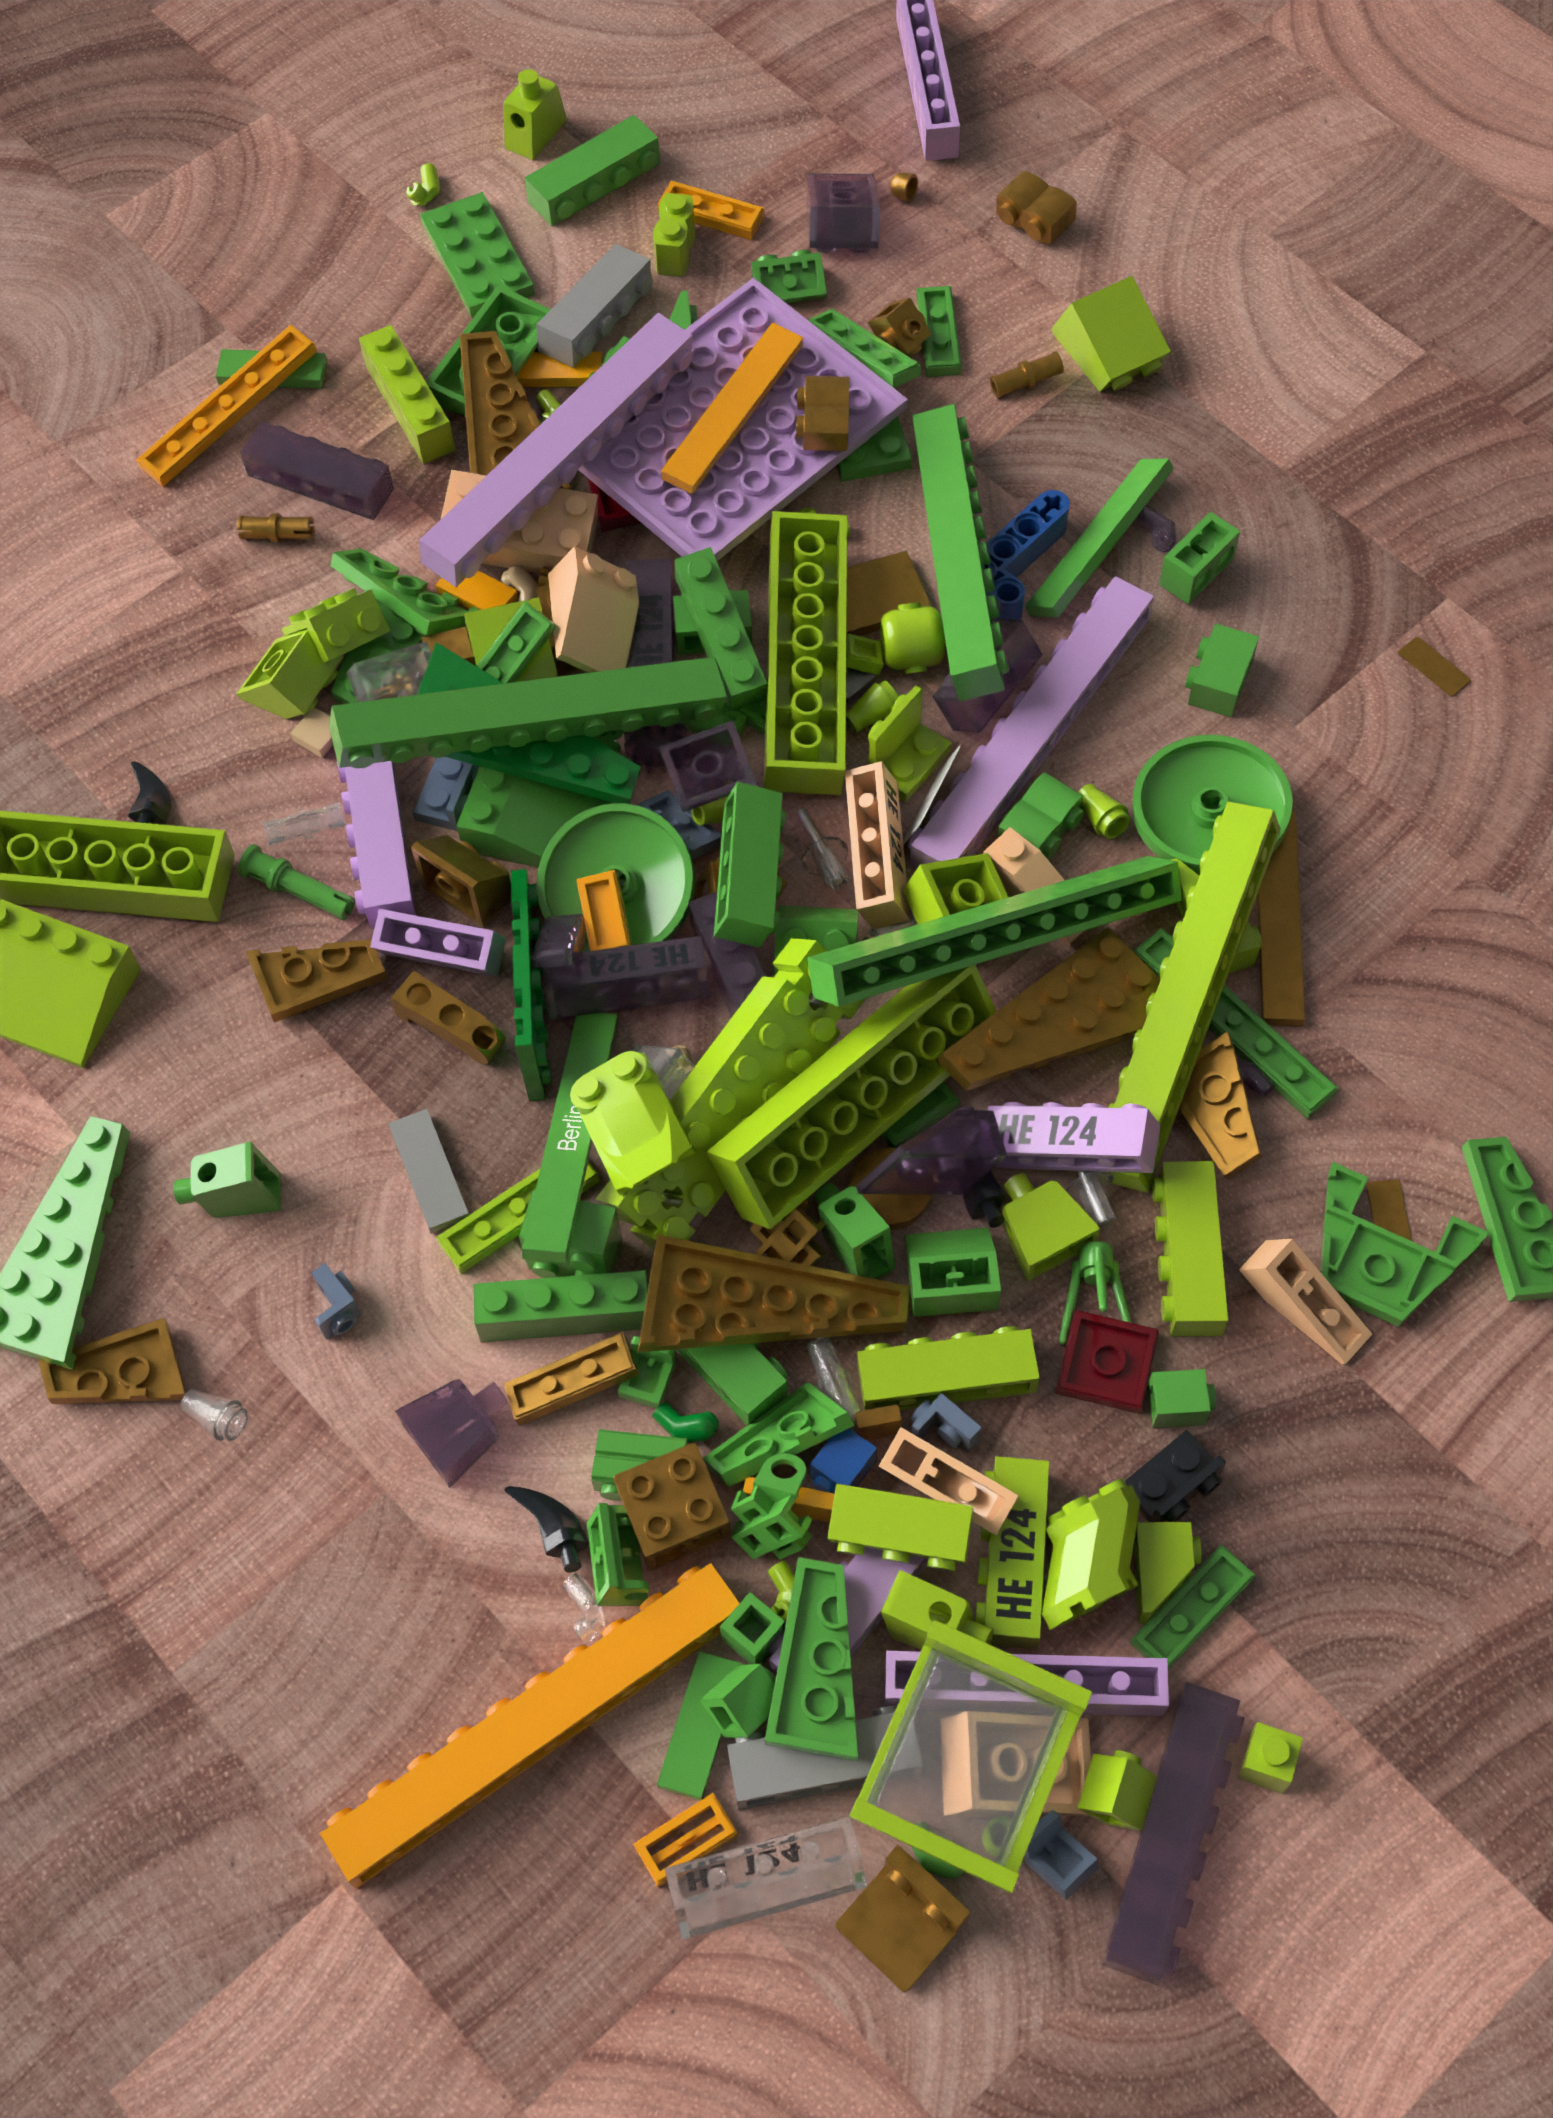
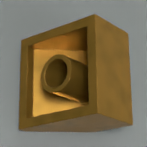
(462, 877)

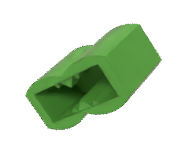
(1045, 814)

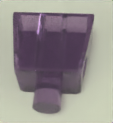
(453, 1426)

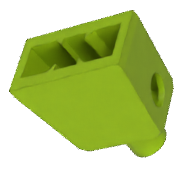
(532, 114)
(1044, 1225)
(915, 1605)

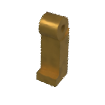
(447, 1018)

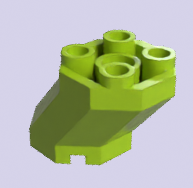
(1090, 1553)

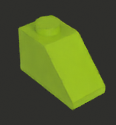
(1162, 1563)

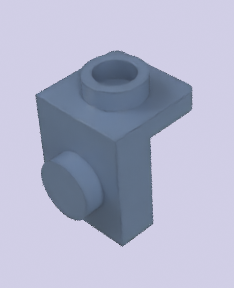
(338, 1291)
(1059, 1856)

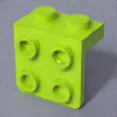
(340, 623)

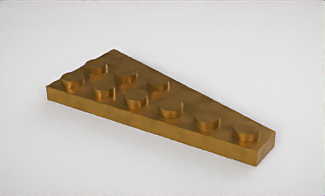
(494, 403)
(1071, 1010)
(735, 1297)

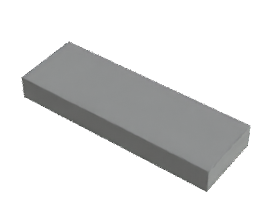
(429, 1171)

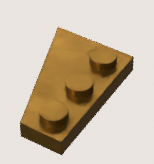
(310, 977)
(1219, 1108)
(119, 1368)

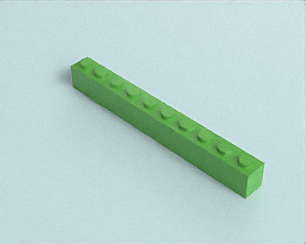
(959, 554)
(525, 712)
(993, 930)

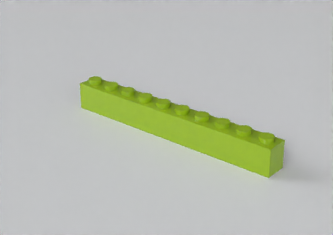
(1196, 971)

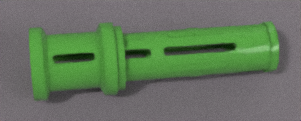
(280, 875)

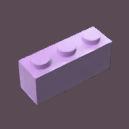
(438, 942)

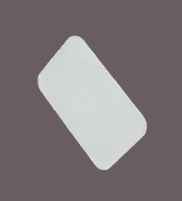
(930, 796)

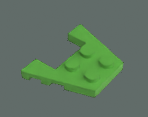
(1378, 1267)

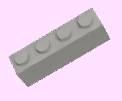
(594, 305)
(778, 1774)

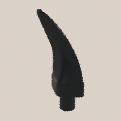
(153, 800)
(985, 1200)
(559, 1527)

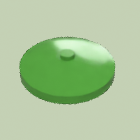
(1190, 785)
(645, 852)

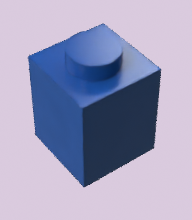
(843, 1461)

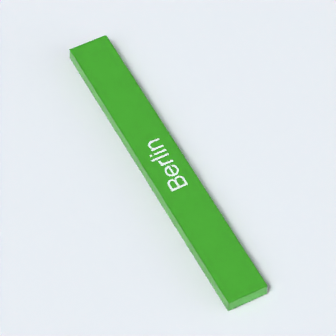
(567, 1146)

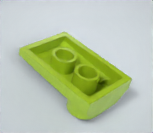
(630, 1120)

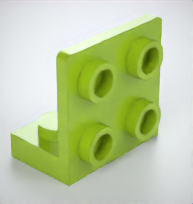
(907, 745)

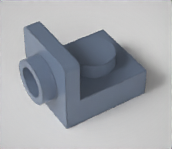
(953, 1424)

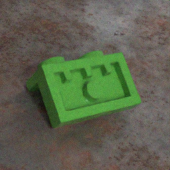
(792, 277)

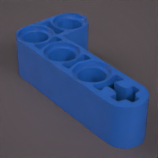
(1022, 544)

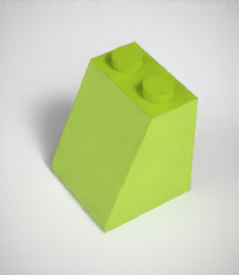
(1112, 335)
(486, 626)

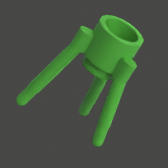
(1097, 1268)

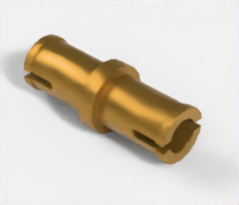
(1026, 374)
(275, 527)

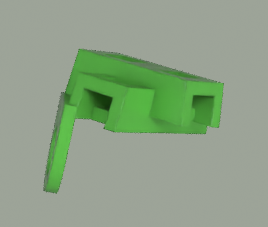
(769, 1505)

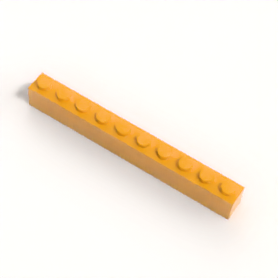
(529, 1726)

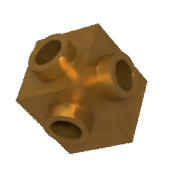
(901, 326)

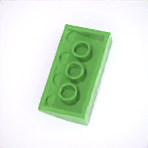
(515, 324)

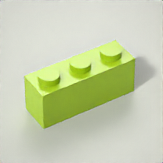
(900, 1526)

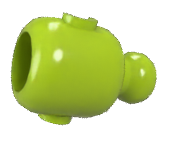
(912, 638)

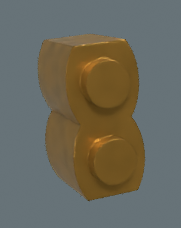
(1036, 207)
(825, 413)

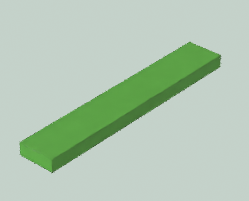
(1099, 538)
(1255, 1040)

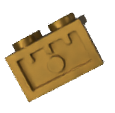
(672, 1506)
(902, 1919)

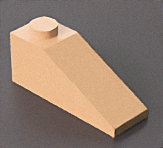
(1023, 868)
(1305, 1297)
(948, 1479)

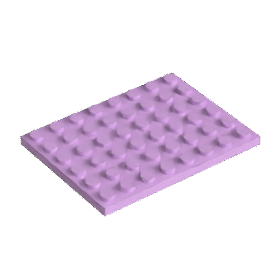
(765, 460)

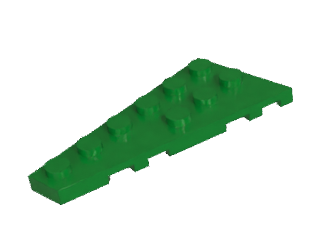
(570, 764)
(528, 992)

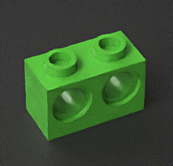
(1199, 558)

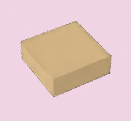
(314, 733)

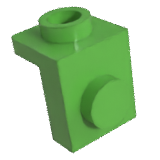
(654, 1376)

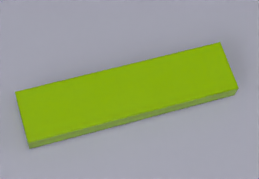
(494, 1223)

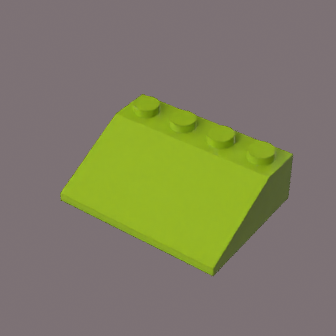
(59, 983)

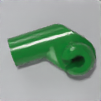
(692, 1427)

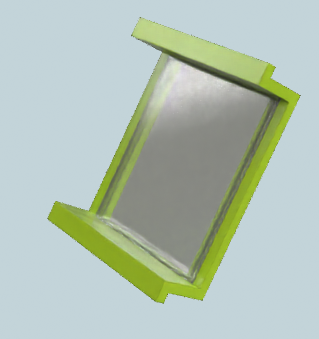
(971, 1755)

